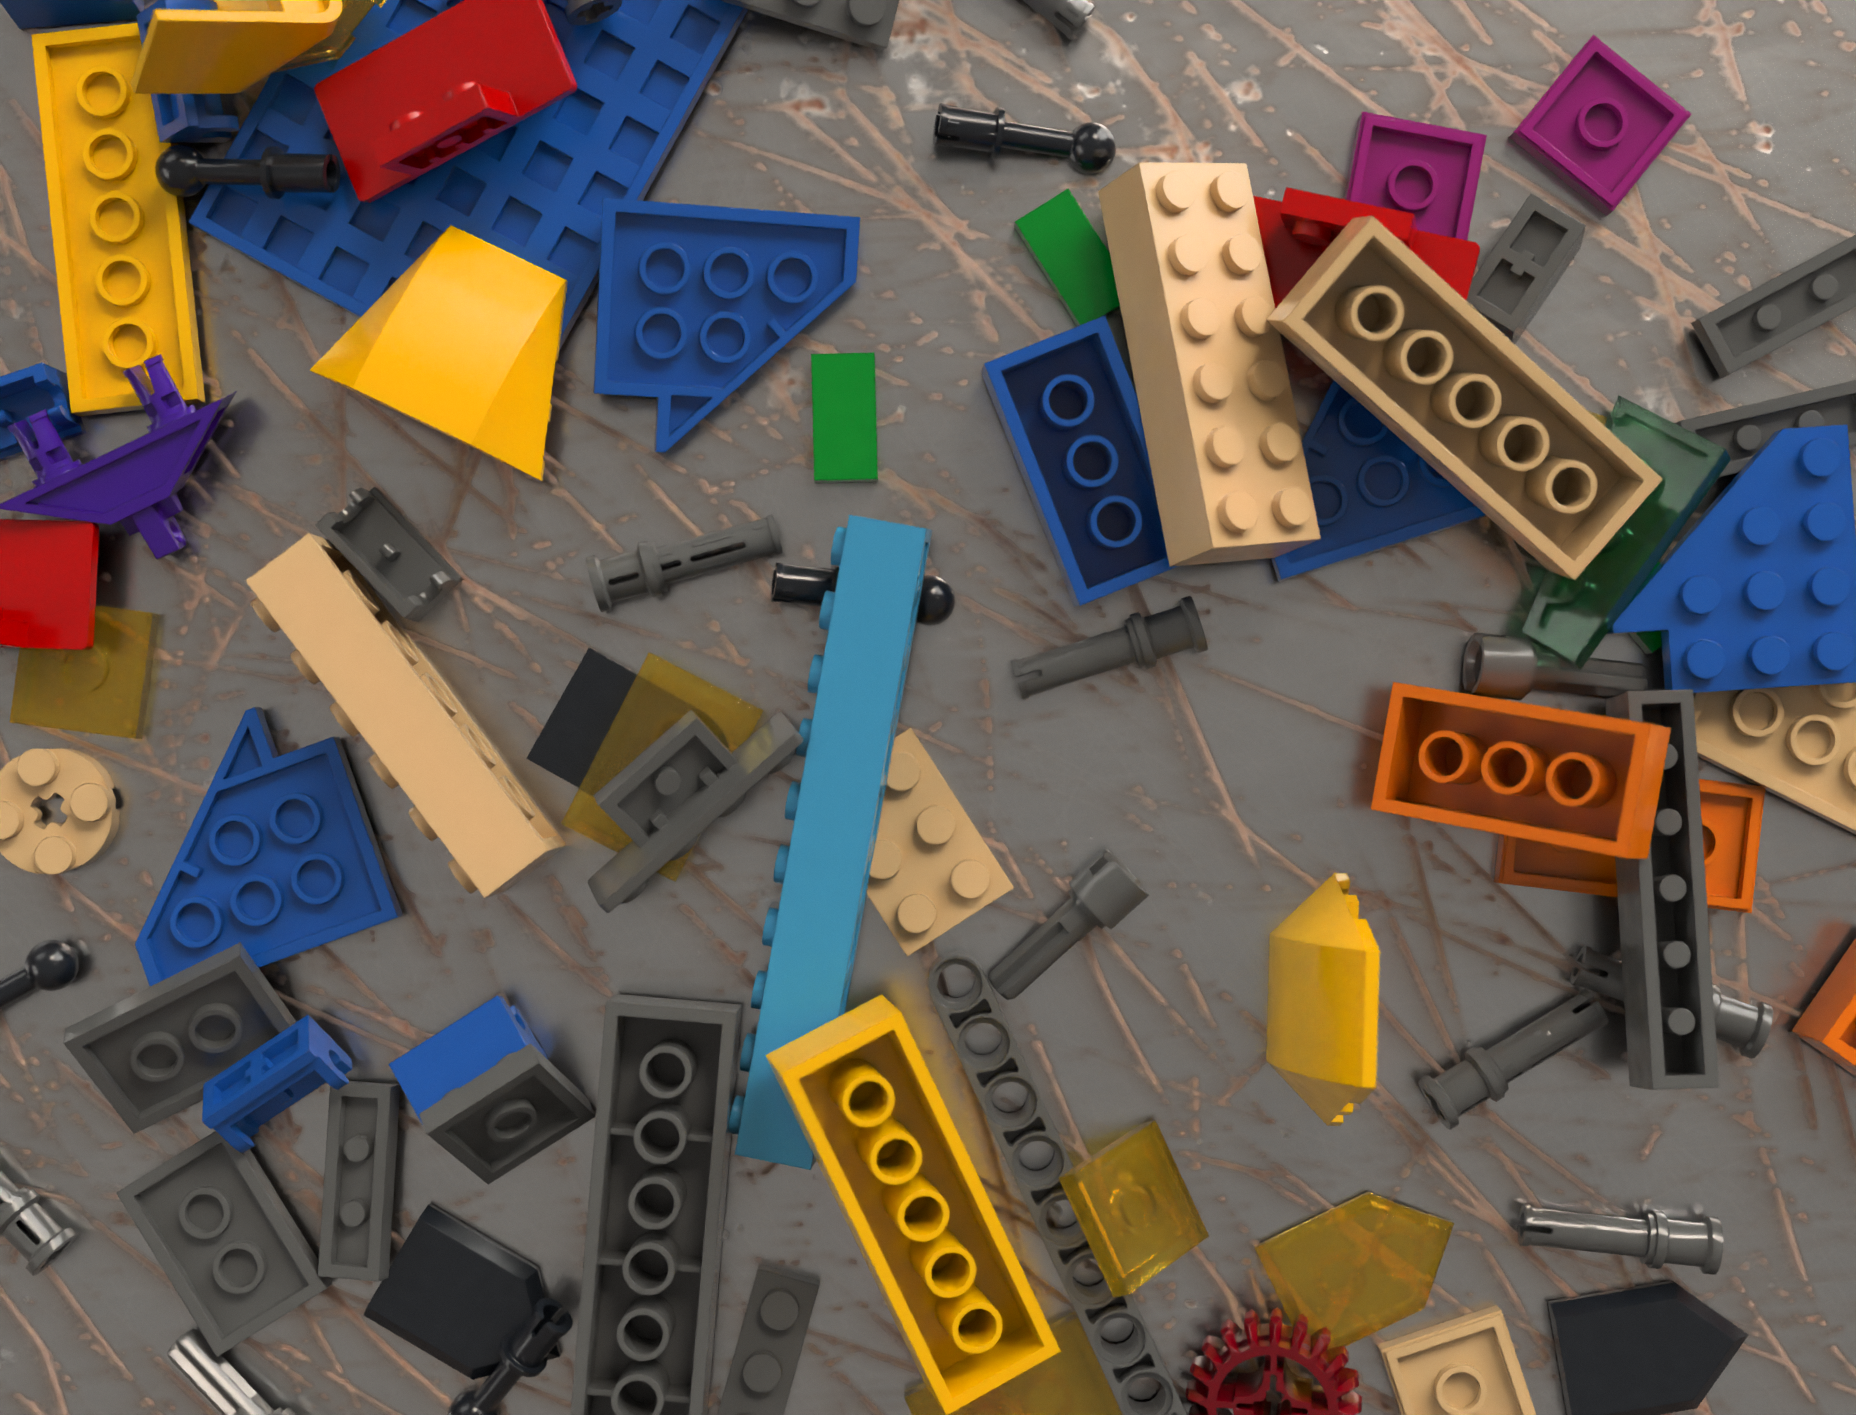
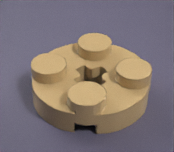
(87, 803)

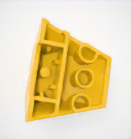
(462, 348)
(1324, 1001)

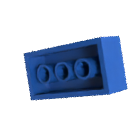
(1082, 457)

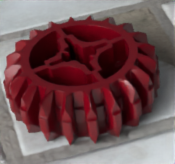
(1275, 1341)

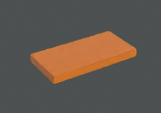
(1730, 843)

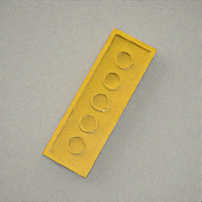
(112, 223)

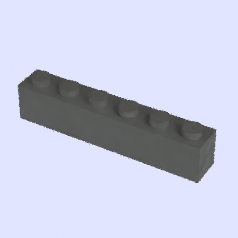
(1667, 915)

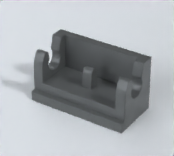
(1525, 266)
(390, 553)

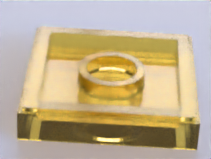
(93, 688)
(1134, 1208)

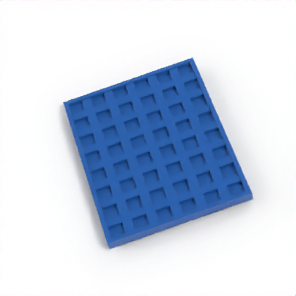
(521, 190)

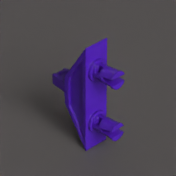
(129, 482)

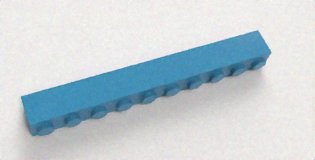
(833, 816)

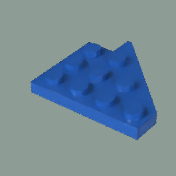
(707, 298)
(1367, 489)
(1763, 576)
(269, 860)

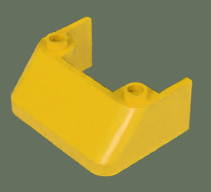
(229, 46)

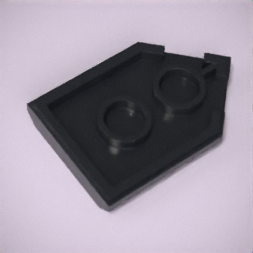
(456, 1294)
(1640, 1350)

